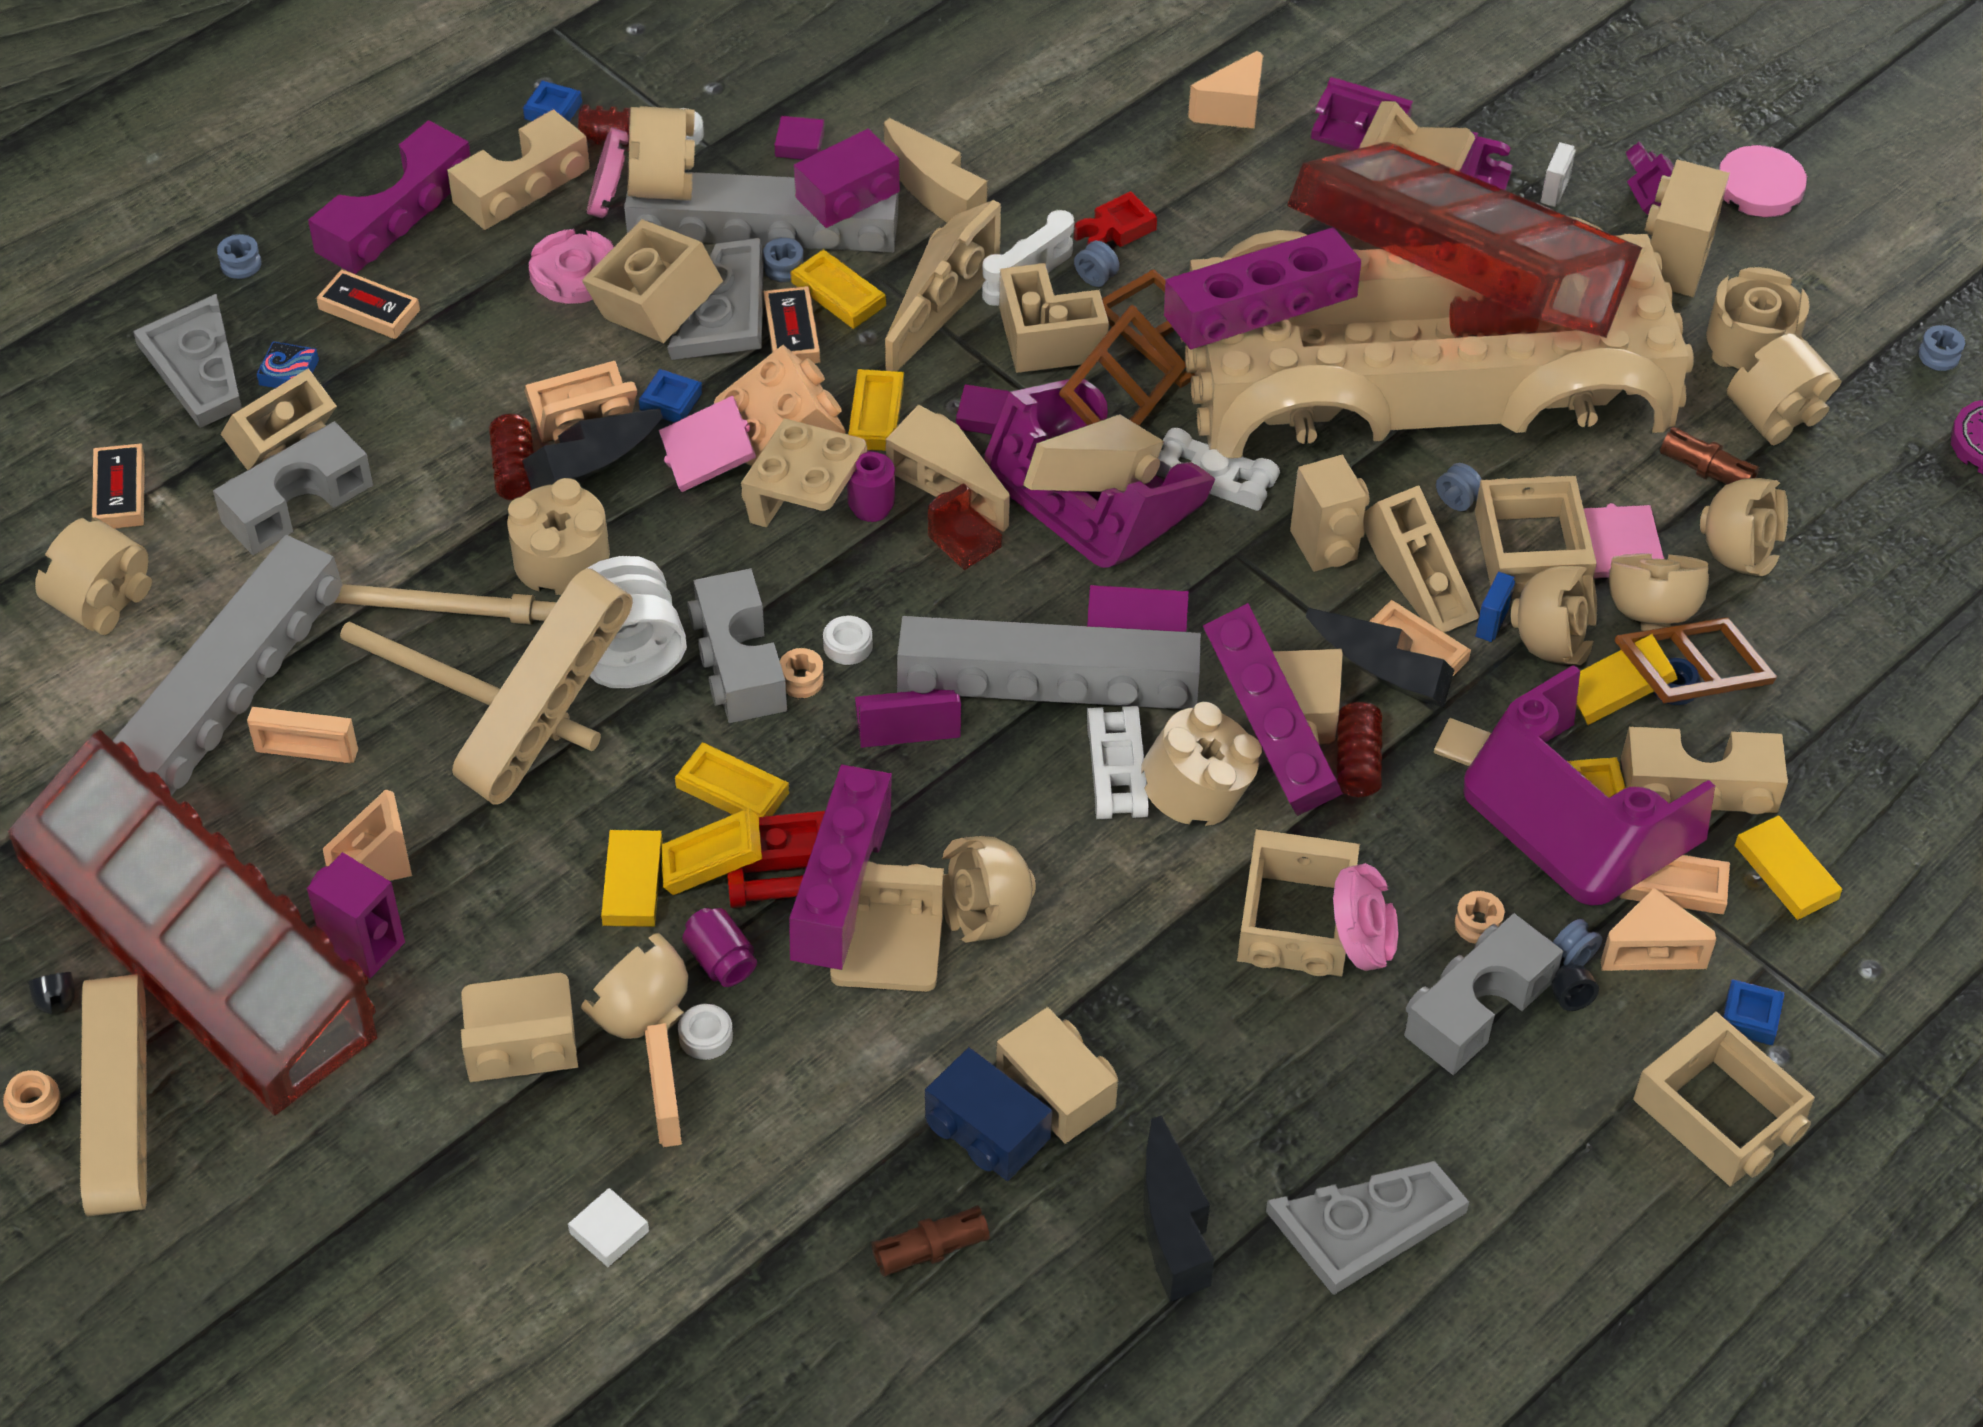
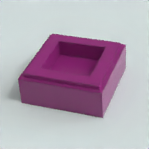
(798, 137)
(980, 408)

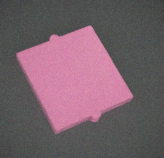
(707, 443)
(1621, 532)

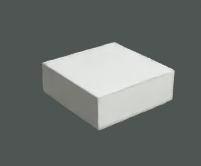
(1558, 174)
(608, 1227)

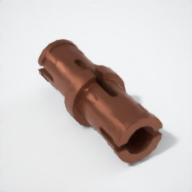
(1706, 457)
(930, 1240)

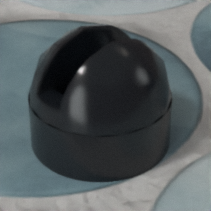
(1574, 987)
(51, 988)

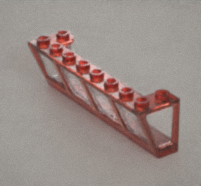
(1471, 233)
(195, 924)

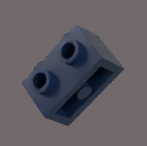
(987, 1114)

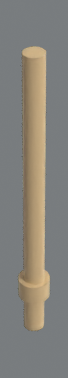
(519, 608)
(454, 679)

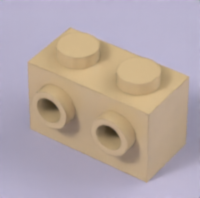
(278, 419)
(1329, 512)
(1059, 1071)

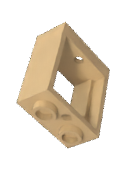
(1546, 498)
(1280, 858)
(1751, 1068)

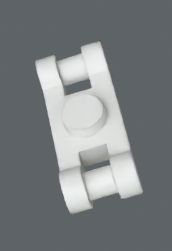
(1047, 245)
(1226, 471)
(1117, 761)

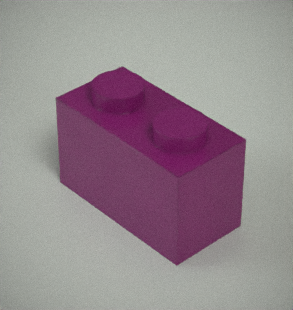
(847, 178)
(357, 912)

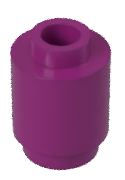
(872, 487)
(719, 946)

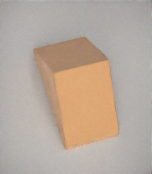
(1228, 95)
(374, 839)
(1658, 937)

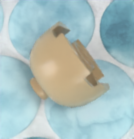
(1745, 524)
(1658, 589)
(1556, 613)
(986, 888)
(640, 991)

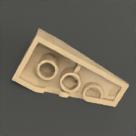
(943, 280)

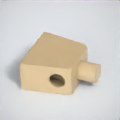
(1316, 686)

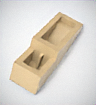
(934, 172)

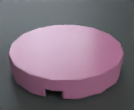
(607, 173)
(1763, 180)
(563, 261)
(1363, 919)

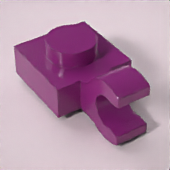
(1648, 176)

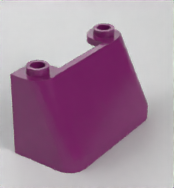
(1100, 525)

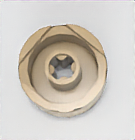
(660, 153)
(1752, 313)
(1784, 388)
(556, 534)
(93, 574)
(1200, 765)

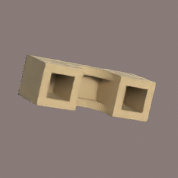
(496, 189)
(1746, 780)

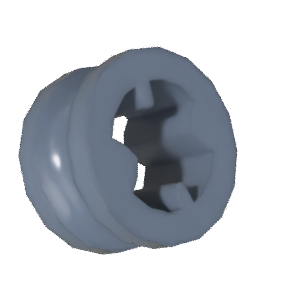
(235, 246)
(781, 258)
(1096, 263)
(1938, 358)
(1459, 486)
(1578, 943)

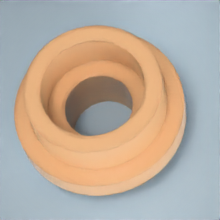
(30, 1085)

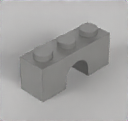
(320, 464)
(745, 677)
(1506, 963)

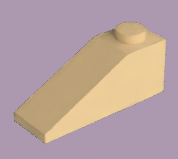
(939, 457)
(1095, 458)
(1418, 559)

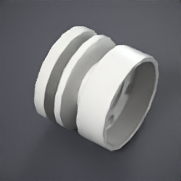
(651, 636)

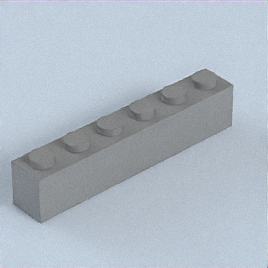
(764, 208)
(231, 660)
(1049, 662)

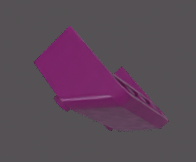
(1561, 819)

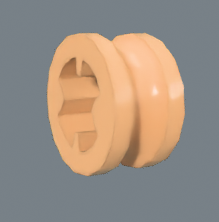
(802, 659)
(1477, 902)

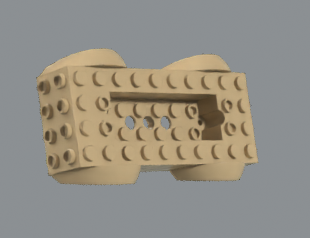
(1405, 370)

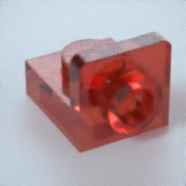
(960, 528)

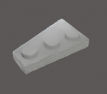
(733, 311)
(194, 359)
(1369, 1223)

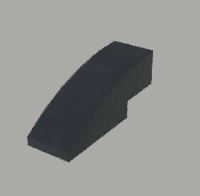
(589, 447)
(1386, 656)
(1175, 1216)

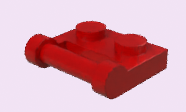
(784, 845)

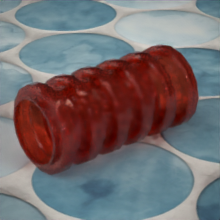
(598, 122)
(1487, 317)
(510, 444)
(1359, 749)

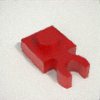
(1117, 220)

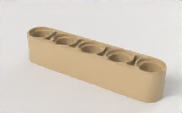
(542, 686)
(113, 1096)

